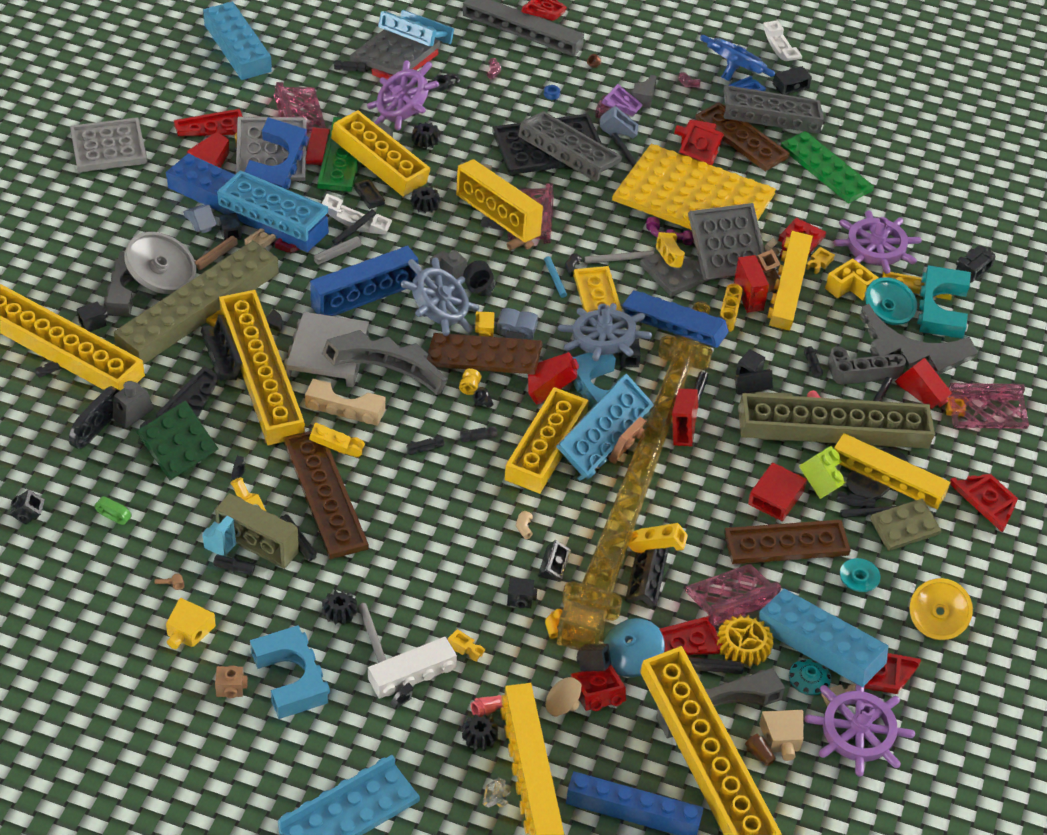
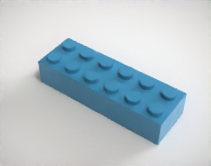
(237, 40)
(824, 637)

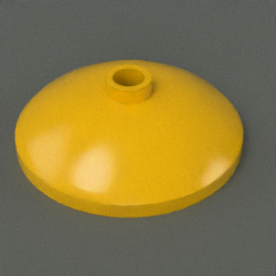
(945, 595)

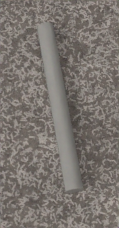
(617, 257)
(372, 632)

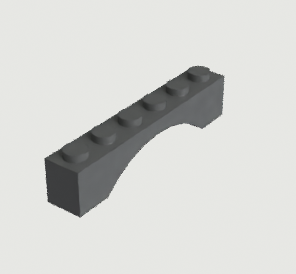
(758, 689)

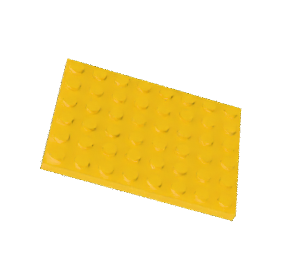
(675, 184)

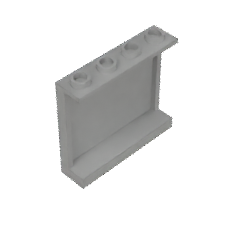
(310, 340)

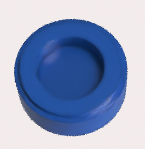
(551, 92)

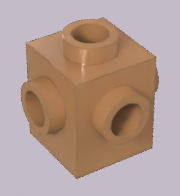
(230, 681)

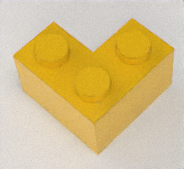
(849, 277)

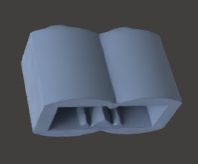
(517, 321)

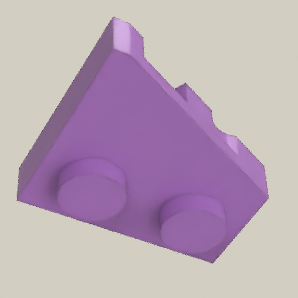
(622, 100)

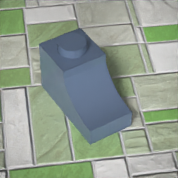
(618, 122)
(201, 218)

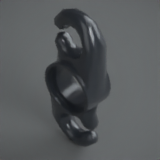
(447, 81)

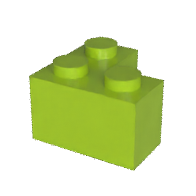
(822, 472)

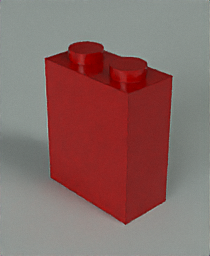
(753, 283)
(777, 491)

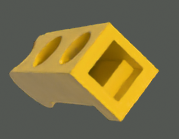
(669, 249)
(658, 537)

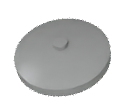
(159, 262)

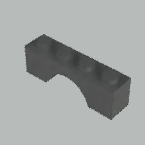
(119, 299)

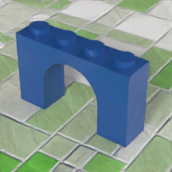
(293, 140)

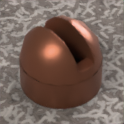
(590, 61)

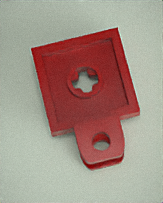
(802, 227)

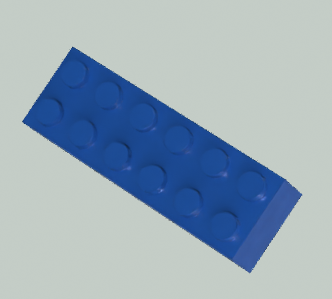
(362, 282)

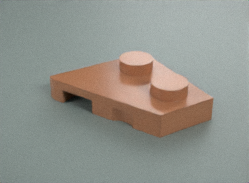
(627, 439)

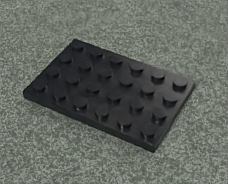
(524, 157)

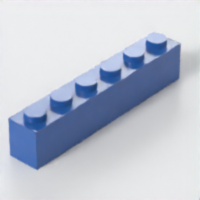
(677, 318)
(633, 805)

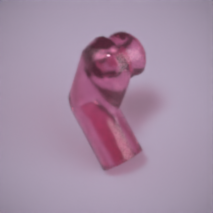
(495, 68)
(687, 81)

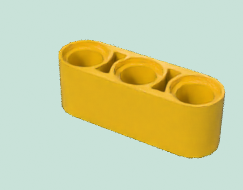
(731, 305)

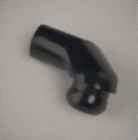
(571, 262)

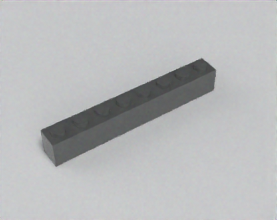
(524, 25)

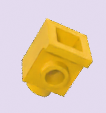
(484, 323)

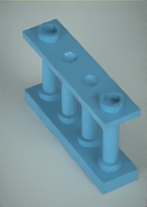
(416, 27)

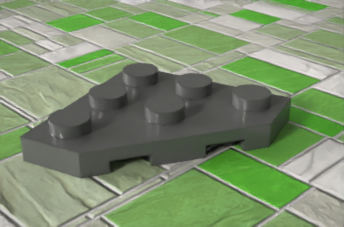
(673, 279)

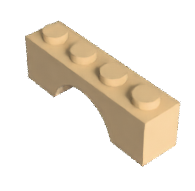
(366, 408)

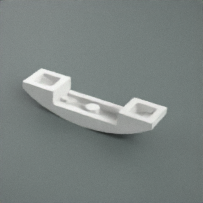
(779, 43)
(348, 216)

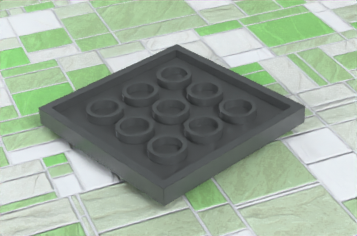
(389, 51)
(723, 236)

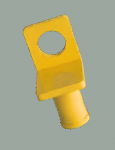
(241, 491)

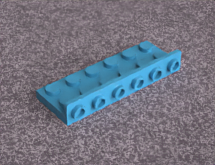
(271, 205)
(603, 425)
(354, 804)

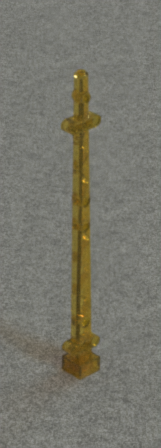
(592, 602)

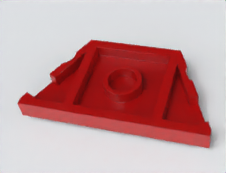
(545, 8)
(988, 497)
(893, 674)

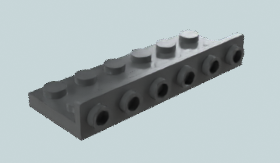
(773, 109)
(568, 145)

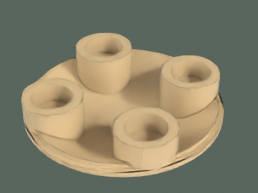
(563, 696)

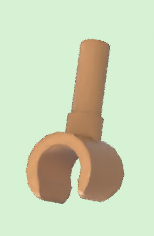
(176, 581)

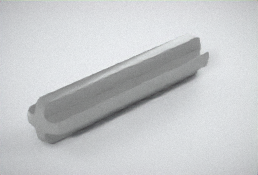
(337, 250)

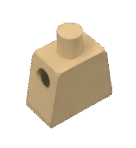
(783, 731)

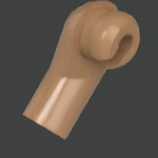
(517, 243)

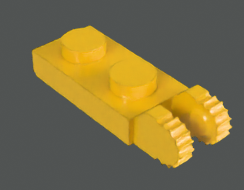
(336, 440)

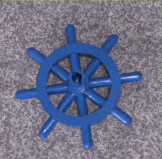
(736, 57)

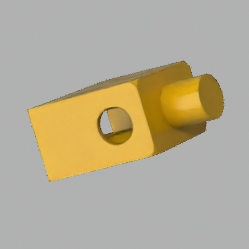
(188, 624)

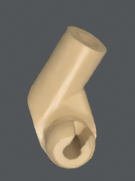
(521, 524)

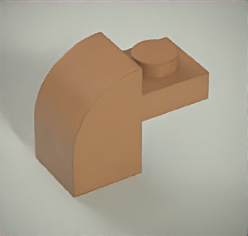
(769, 264)

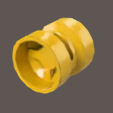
(470, 381)

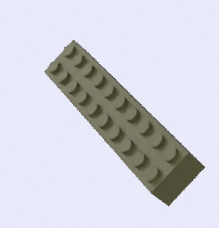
(195, 302)
(828, 418)

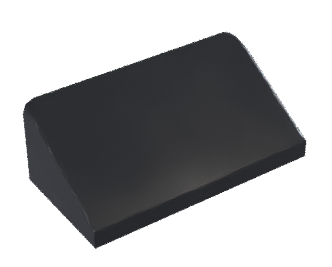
(554, 561)

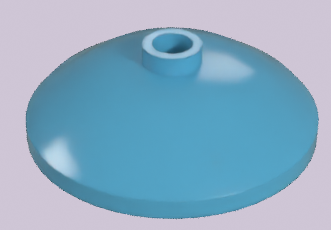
(628, 657)

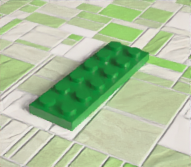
(827, 167)
(337, 168)

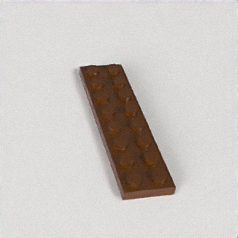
(326, 496)

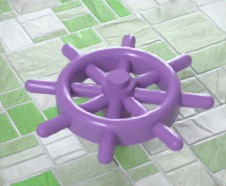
(402, 95)
(878, 241)
(860, 727)

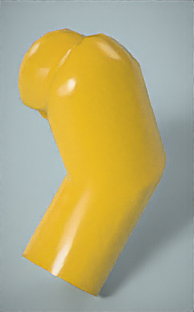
(552, 622)

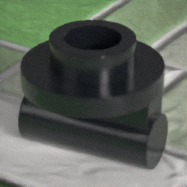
(482, 397)

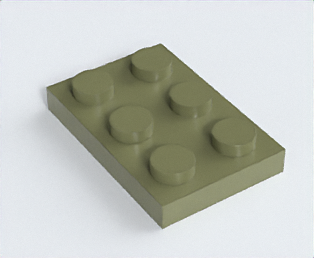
(905, 524)

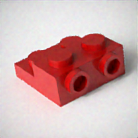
(701, 143)
(600, 688)

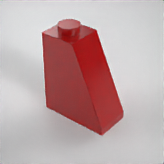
(212, 149)
(551, 373)
(924, 384)
(684, 417)

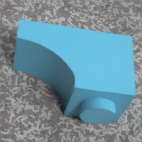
(220, 536)

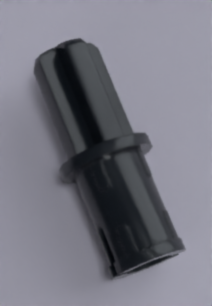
(234, 564)

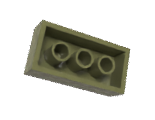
(260, 531)

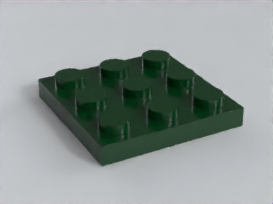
(177, 440)

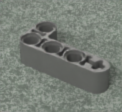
(863, 369)

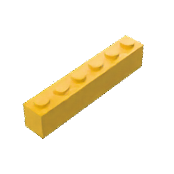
(790, 280)
(891, 471)

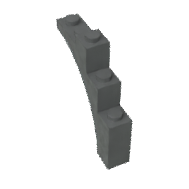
(384, 352)
(939, 355)

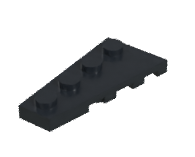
(195, 392)

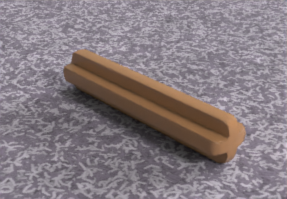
(216, 252)

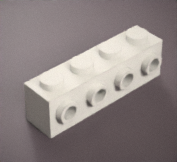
(412, 667)

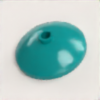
(891, 300)

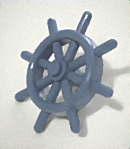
(437, 298)
(604, 331)

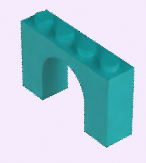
(934, 318)

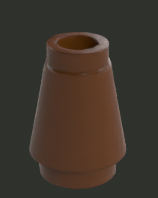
(759, 749)

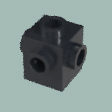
(27, 506)

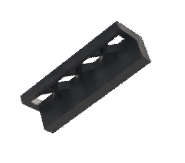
(222, 349)
(651, 578)

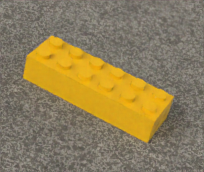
(380, 153)
(499, 200)
(537, 451)

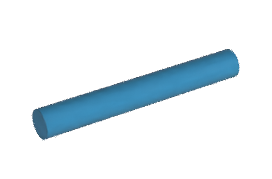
(553, 272)

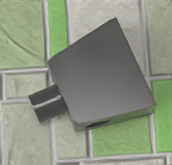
(131, 404)

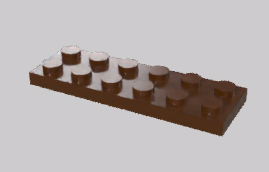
(745, 138)
(484, 353)
(786, 541)

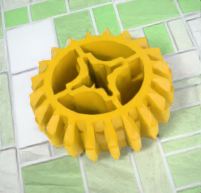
(745, 640)

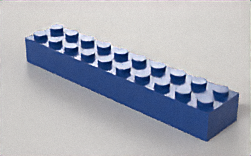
(202, 181)

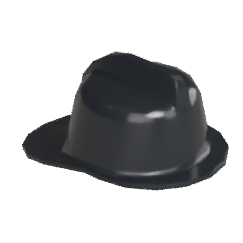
(479, 278)

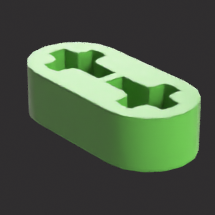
(113, 510)

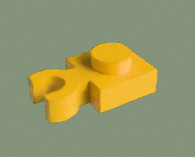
(820, 258)
(464, 644)

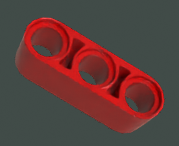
(317, 146)

